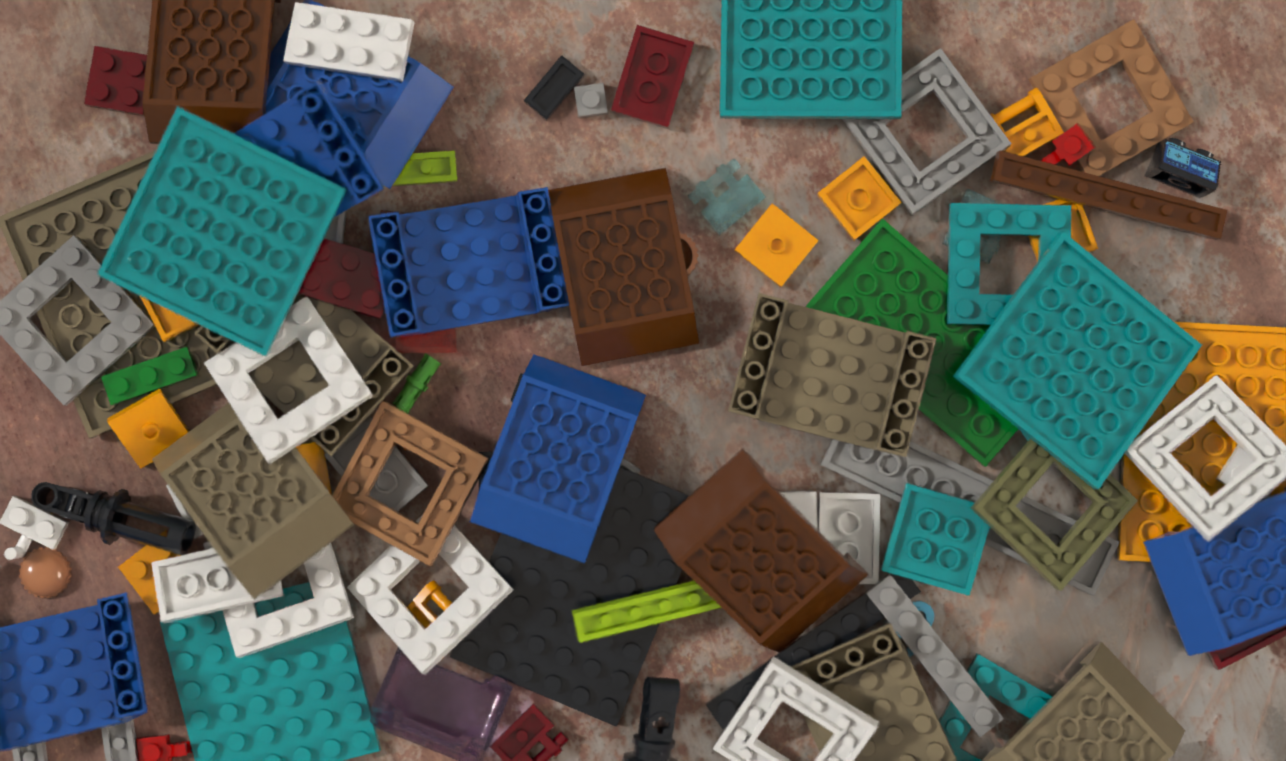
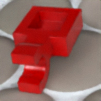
(1070, 146)
(160, 749)

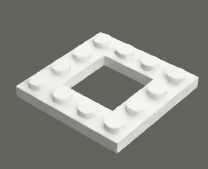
(281, 435)
(1207, 513)
(327, 608)
(431, 644)
(782, 683)

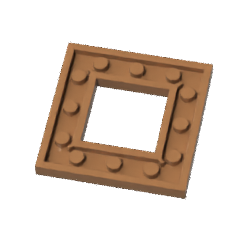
(1133, 51)
(462, 473)

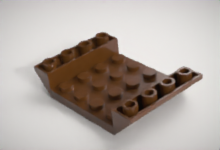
(207, 62)
(623, 266)
(757, 554)

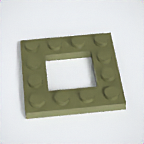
(1052, 561)

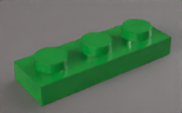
(149, 376)

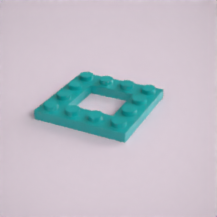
(966, 225)
(1000, 685)

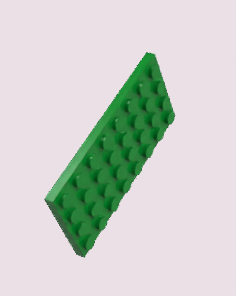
(903, 290)

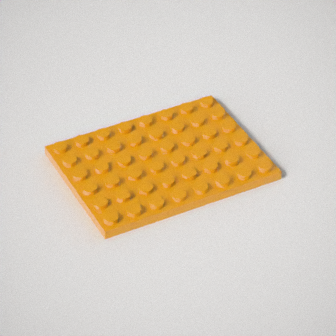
(1254, 368)

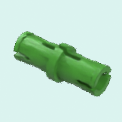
(416, 383)

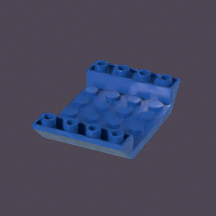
(381, 113)
(317, 139)
(468, 263)
(557, 458)
(1229, 585)
(69, 674)

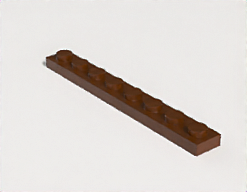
(1108, 195)

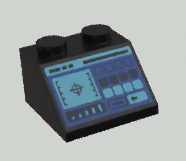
(1184, 168)

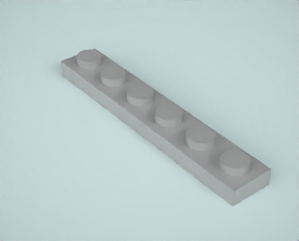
(934, 655)

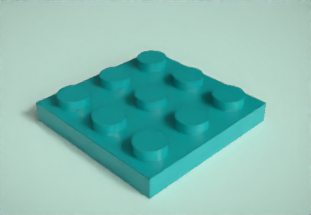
(936, 540)

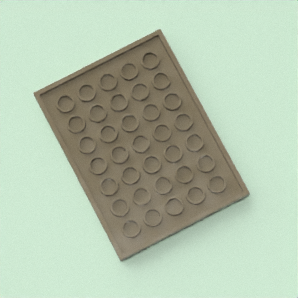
(71, 319)

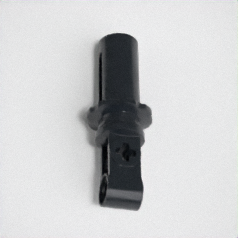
(110, 513)
(656, 740)

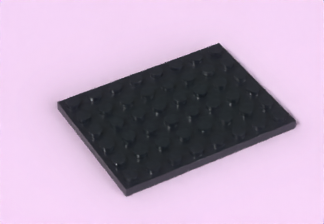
(533, 630)

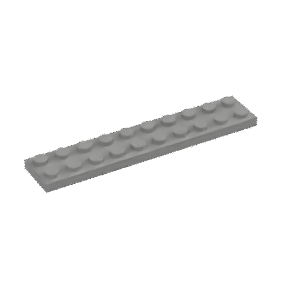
(924, 468)

